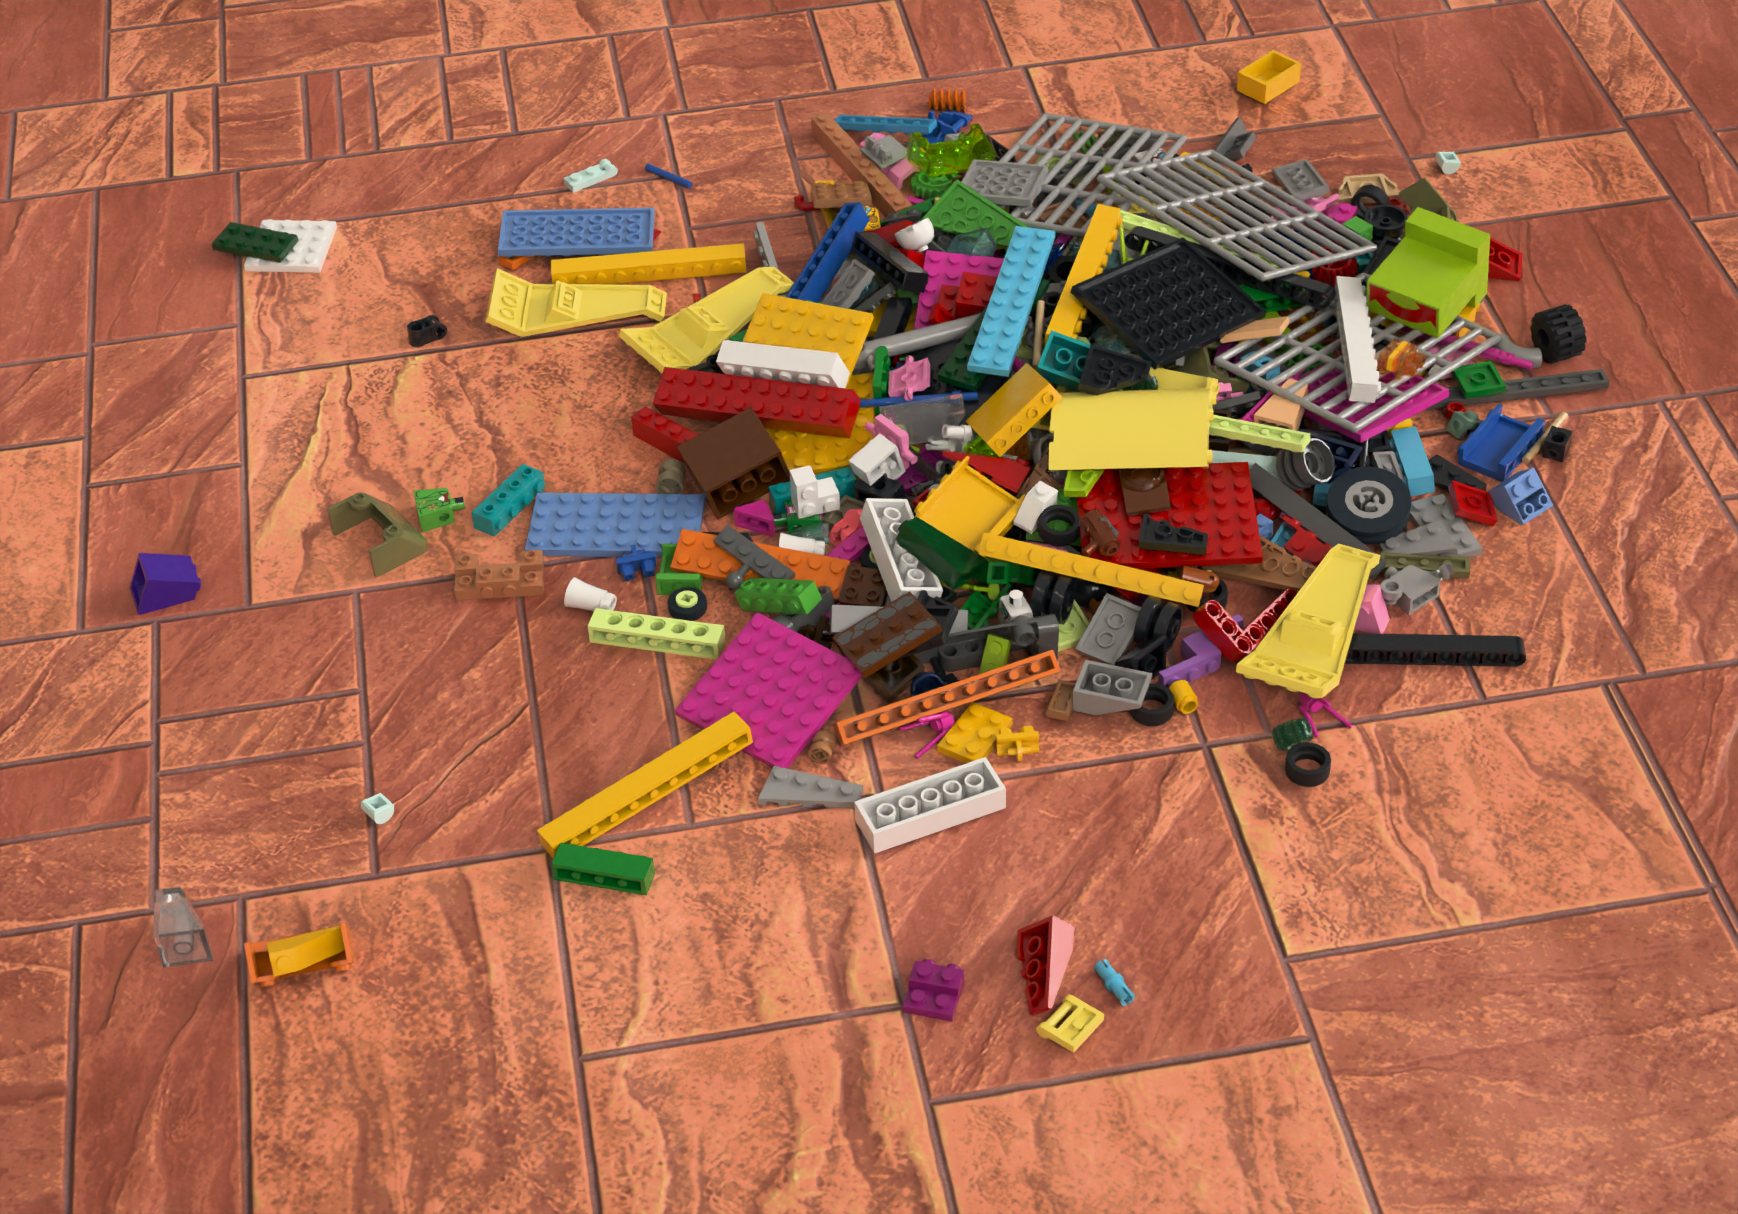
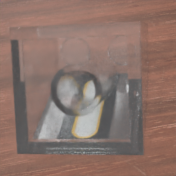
(179, 930)

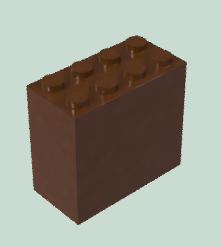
(734, 462)

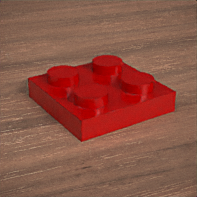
(1472, 503)

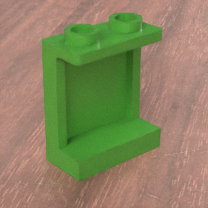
(670, 581)

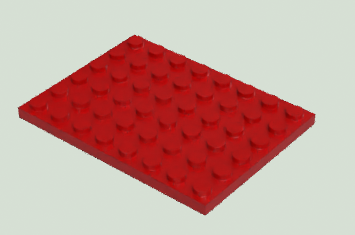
(1202, 499)

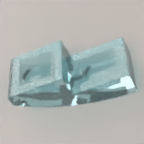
(819, 532)

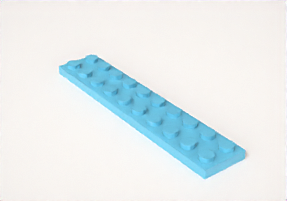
(1011, 301)

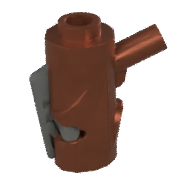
(1101, 533)

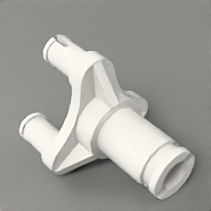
(958, 438)

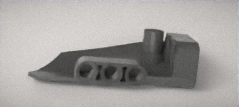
(967, 647)

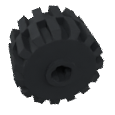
(1558, 333)

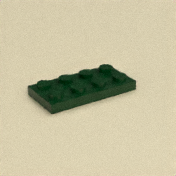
(255, 242)

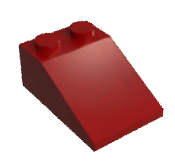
(1504, 262)

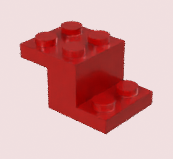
(969, 297)

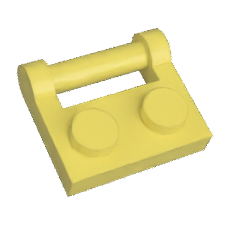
(1075, 1027)

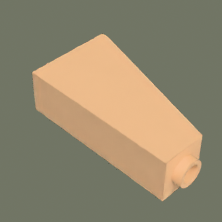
(1280, 411)

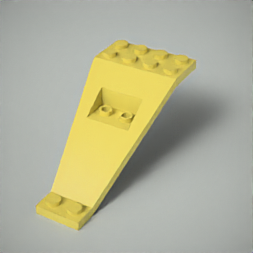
(544, 308)
(700, 329)
(1315, 631)

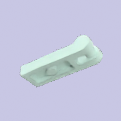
(590, 176)

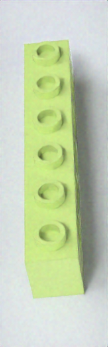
(656, 633)

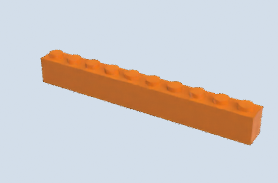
(946, 698)

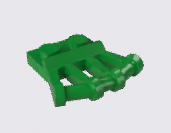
(881, 375)

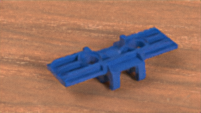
(947, 123)

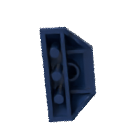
(1343, 453)

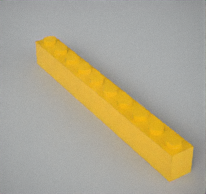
(1088, 263)
(651, 265)
(1091, 569)
(647, 784)

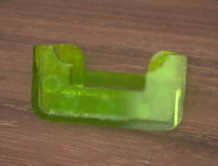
(949, 156)

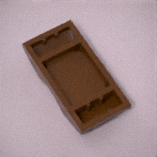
(1144, 490)

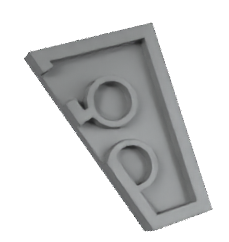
(1424, 540)

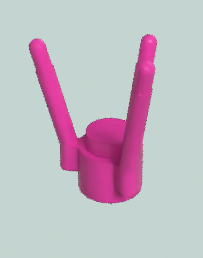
(1315, 705)
(939, 723)

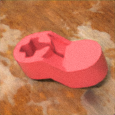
(846, 526)

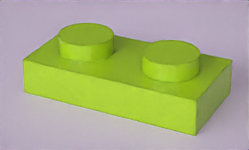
(995, 652)

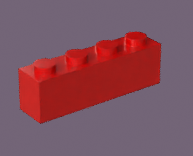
(660, 432)

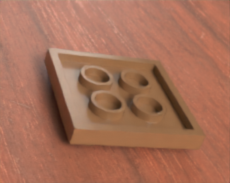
(836, 195)

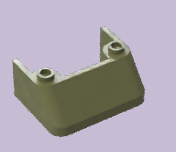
(1425, 196)
(1201, 363)
(400, 537)

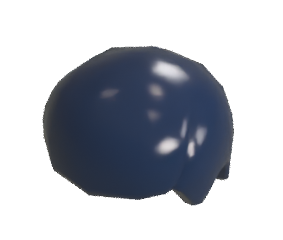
(925, 682)

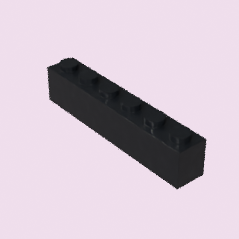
(889, 262)

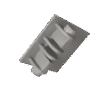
(883, 151)

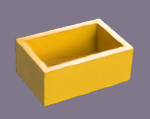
(1268, 76)

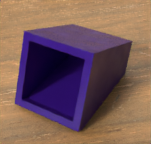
(163, 581)

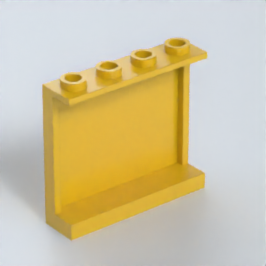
(1014, 409)
(969, 506)

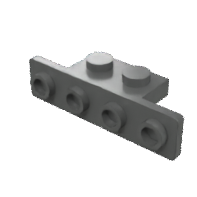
(1235, 141)

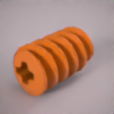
(947, 99)

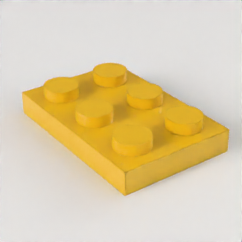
(973, 734)

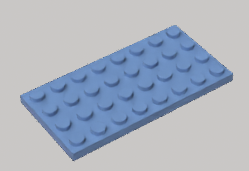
(576, 232)
(611, 522)

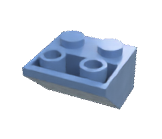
(1521, 496)

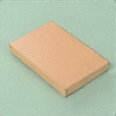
(1258, 329)

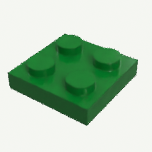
(1478, 380)

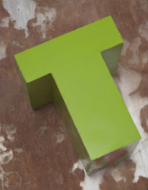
(1431, 273)

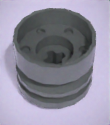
(1305, 468)

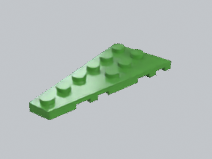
(965, 211)

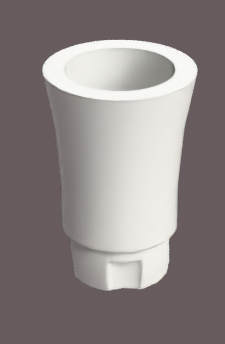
(802, 544)
(588, 597)

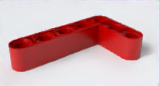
(1228, 636)

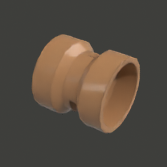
(822, 747)

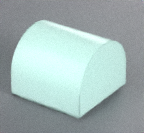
(1447, 162)
(378, 808)

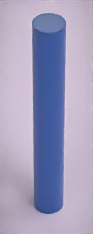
(667, 175)

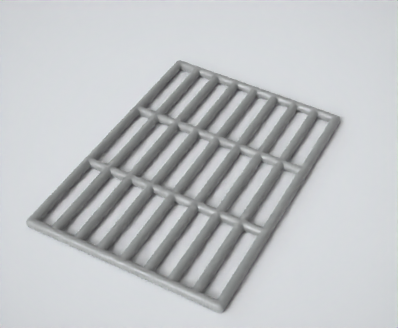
(1082, 160)
(1243, 231)
(1331, 364)

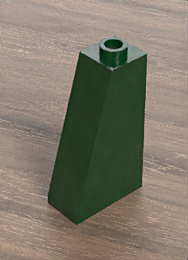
(940, 553)

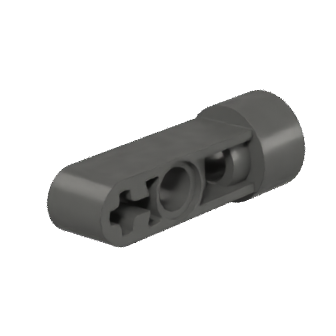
(795, 621)

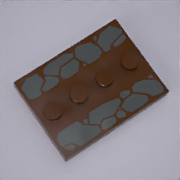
(887, 634)

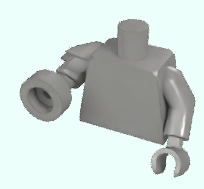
(1412, 586)

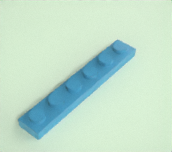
(886, 124)

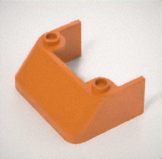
(260, 965)

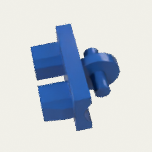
(636, 561)

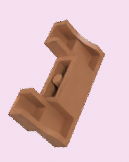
(499, 580)

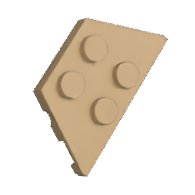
(1352, 183)

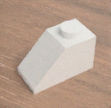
(1035, 502)

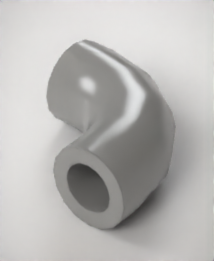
(1530, 354)

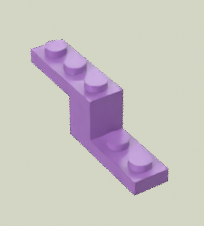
(1200, 658)

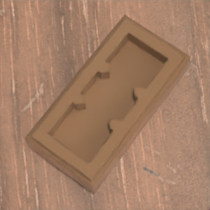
(1061, 702)

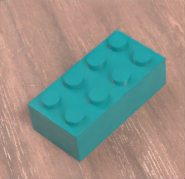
(1063, 360)

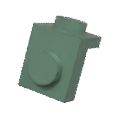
(1461, 422)

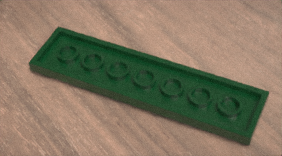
(955, 368)

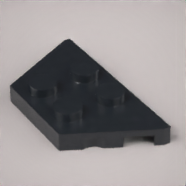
(944, 614)

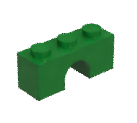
(1001, 572)

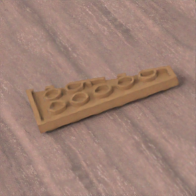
(1276, 571)

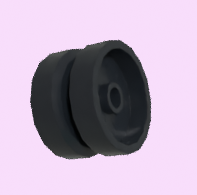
(1386, 221)
(1053, 595)
(1158, 620)

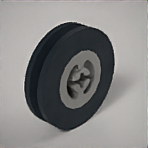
(1383, 517)

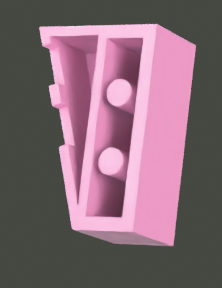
(1373, 611)

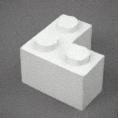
(877, 459)
(812, 495)

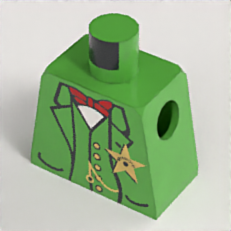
(436, 507)

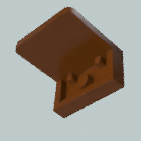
(862, 587)

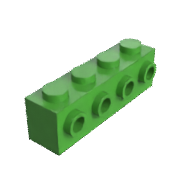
(778, 595)

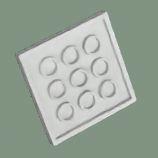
(306, 255)

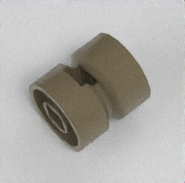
(670, 477)

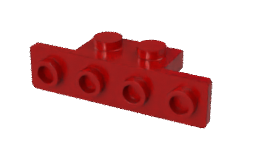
(1304, 543)

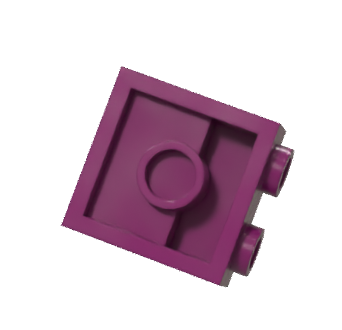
(934, 990)

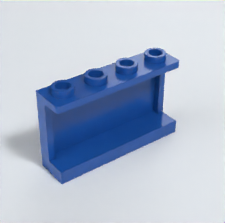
(1498, 444)

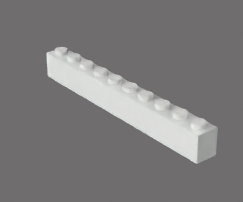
(1356, 340)

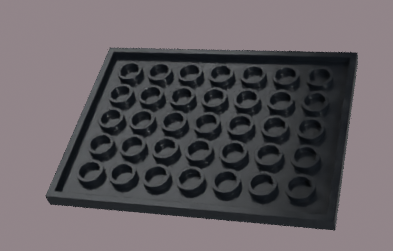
(1168, 302)

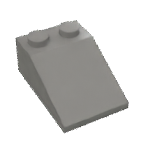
(1109, 688)

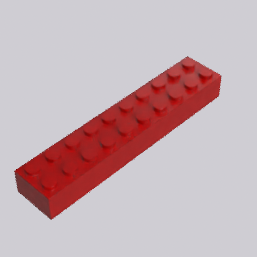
(775, 402)

